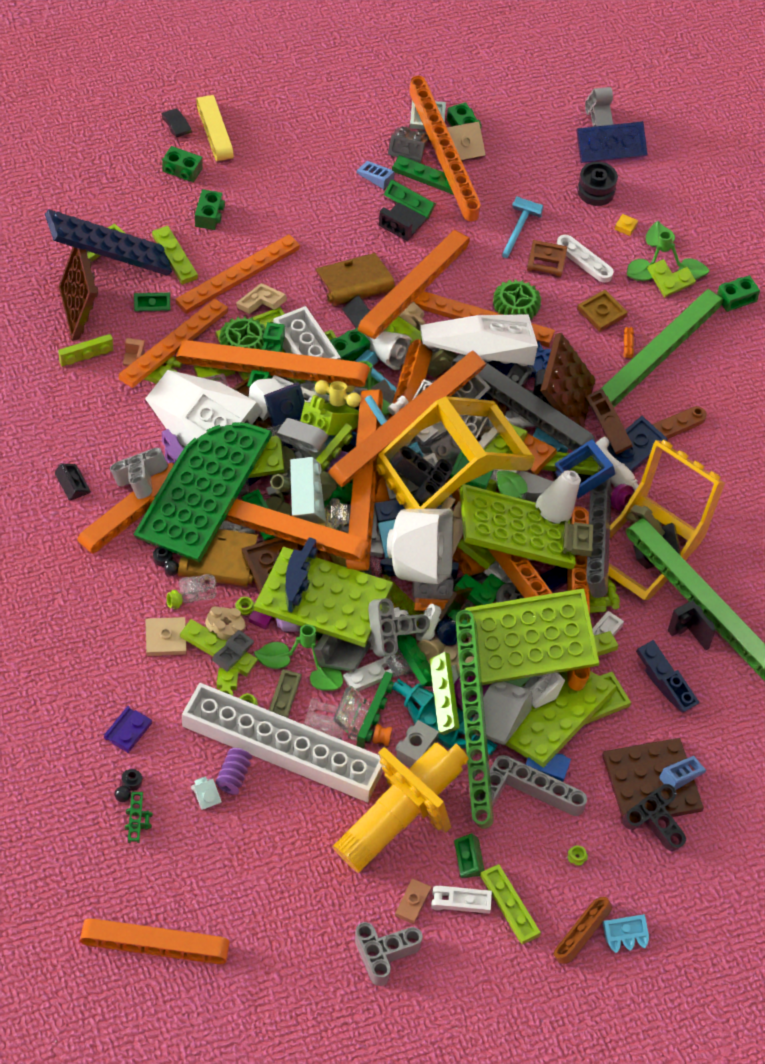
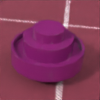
(621, 496)

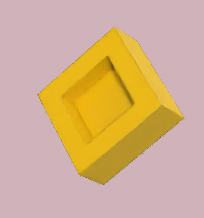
(626, 225)

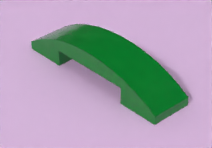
(273, 341)

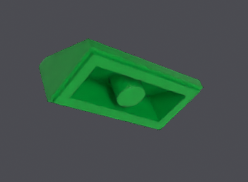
(152, 301)
(469, 856)

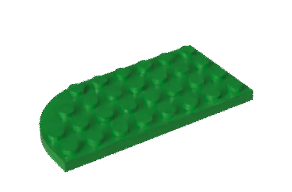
(202, 489)

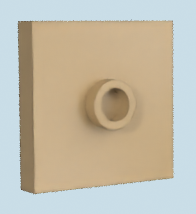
(467, 140)
(164, 636)

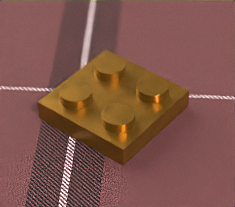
(602, 310)

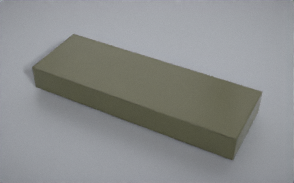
(285, 693)

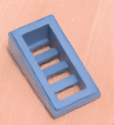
(382, 179)
(670, 776)

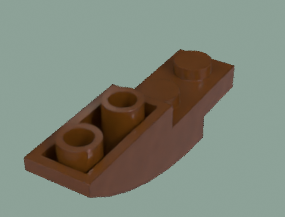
(609, 421)

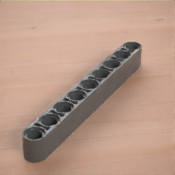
(533, 408)
(600, 519)

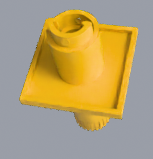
(410, 794)

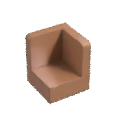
(133, 350)

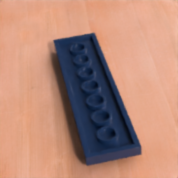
(107, 242)

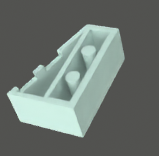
(307, 490)

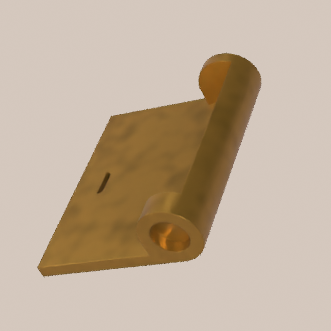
(355, 277)
(222, 559)

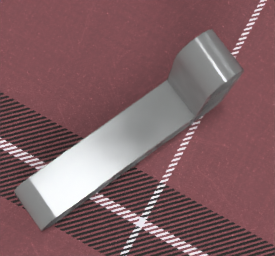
(528, 785)

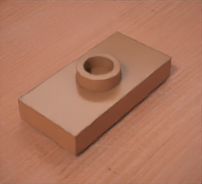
(413, 901)

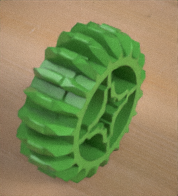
(517, 299)
(243, 333)

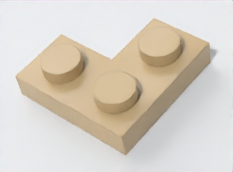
(261, 295)

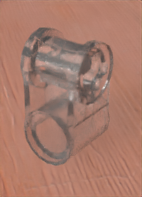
(196, 588)

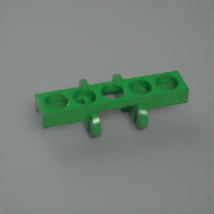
(137, 812)

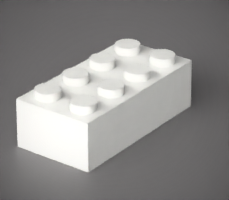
(305, 336)

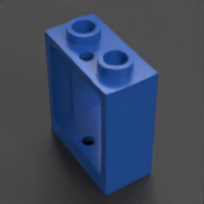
(580, 454)

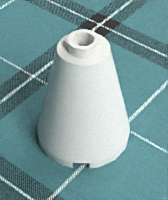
(390, 348)
(559, 498)

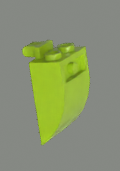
(328, 417)

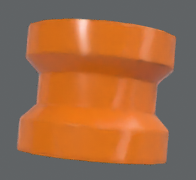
(382, 735)

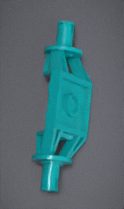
(428, 715)

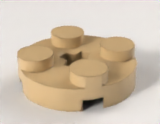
(219, 616)

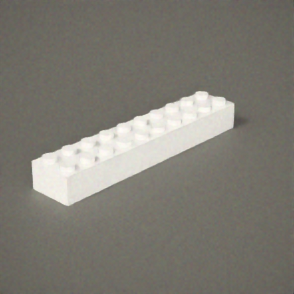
(283, 742)

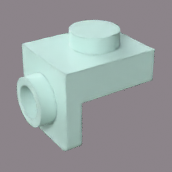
(206, 792)

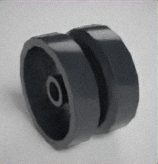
(597, 183)

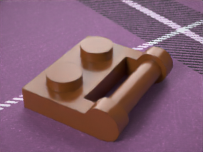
(549, 253)

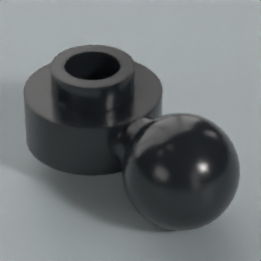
(164, 558)
(123, 792)

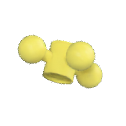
(338, 393)

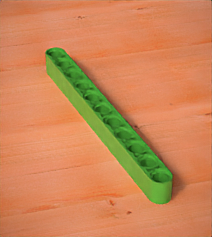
(662, 346)
(694, 588)
(474, 727)

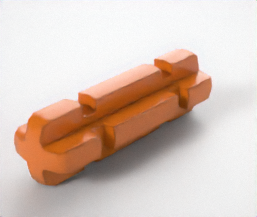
(628, 342)

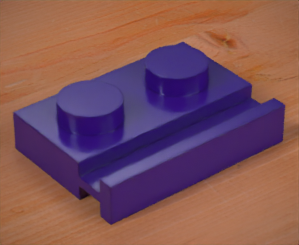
(128, 729)

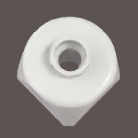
(422, 545)

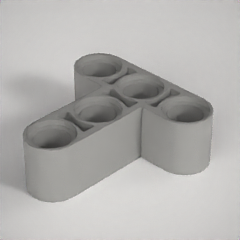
(599, 106)
(305, 437)
(138, 471)
(391, 626)
(384, 954)

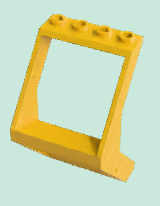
(480, 462)
(640, 498)

